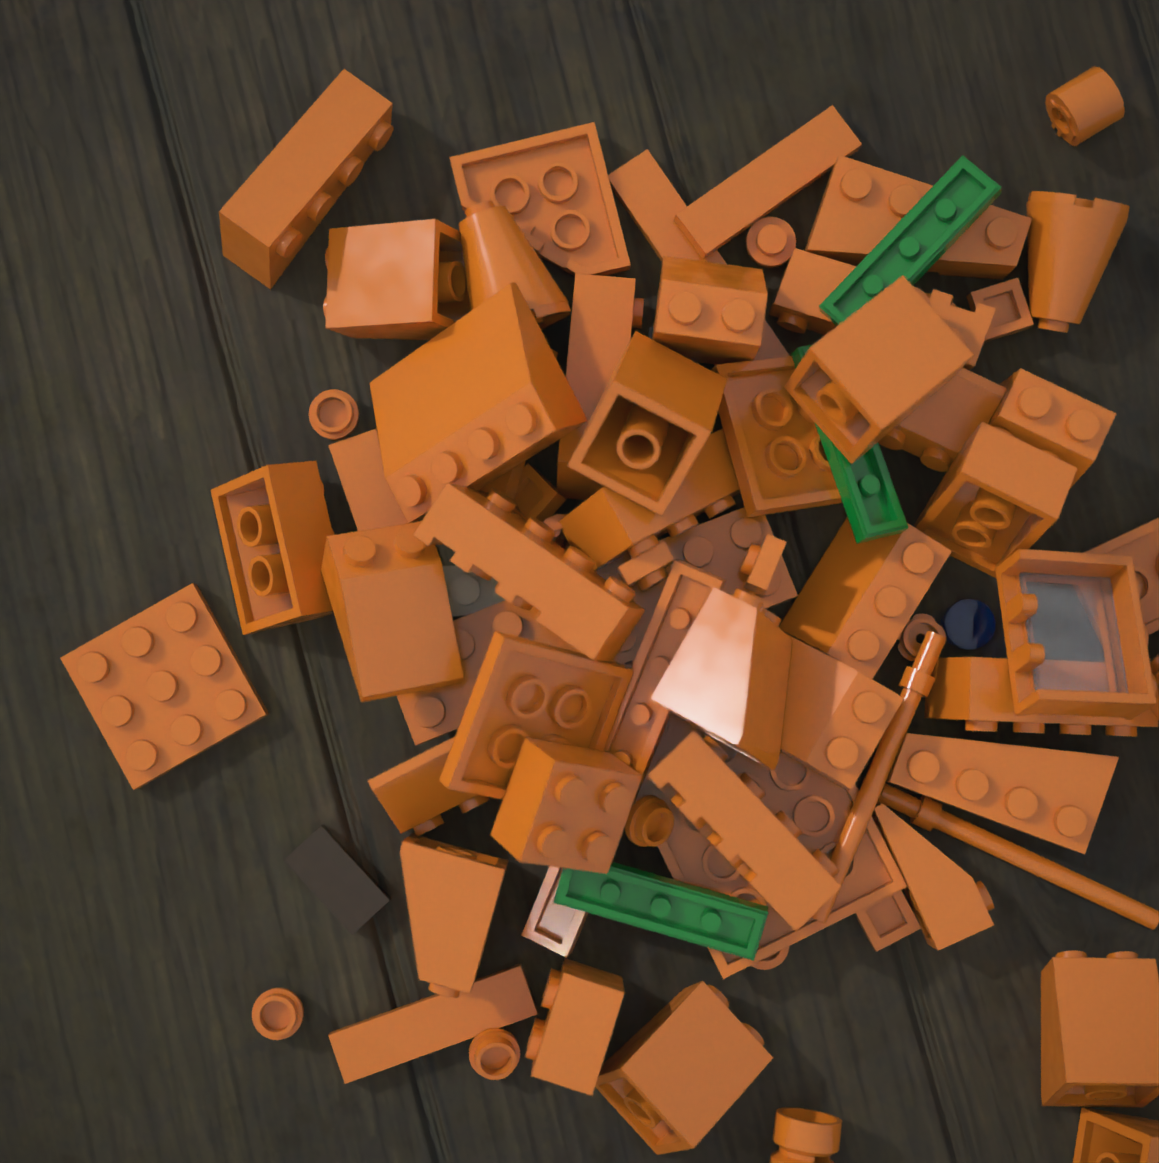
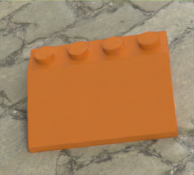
(471, 403)

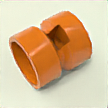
(805, 1136)

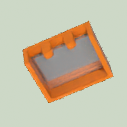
(1075, 634)

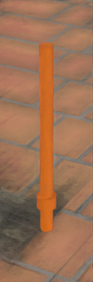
(915, 684)
(929, 815)

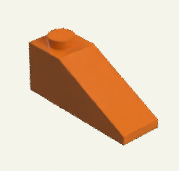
(938, 890)

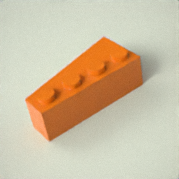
(303, 178)
(868, 202)
(814, 277)
(598, 336)
(614, 525)
(532, 568)
(982, 695)
(1021, 787)
(745, 830)

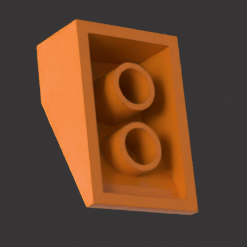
(996, 498)
(391, 611)
(833, 715)

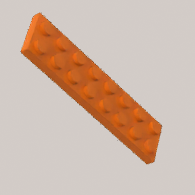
(712, 546)

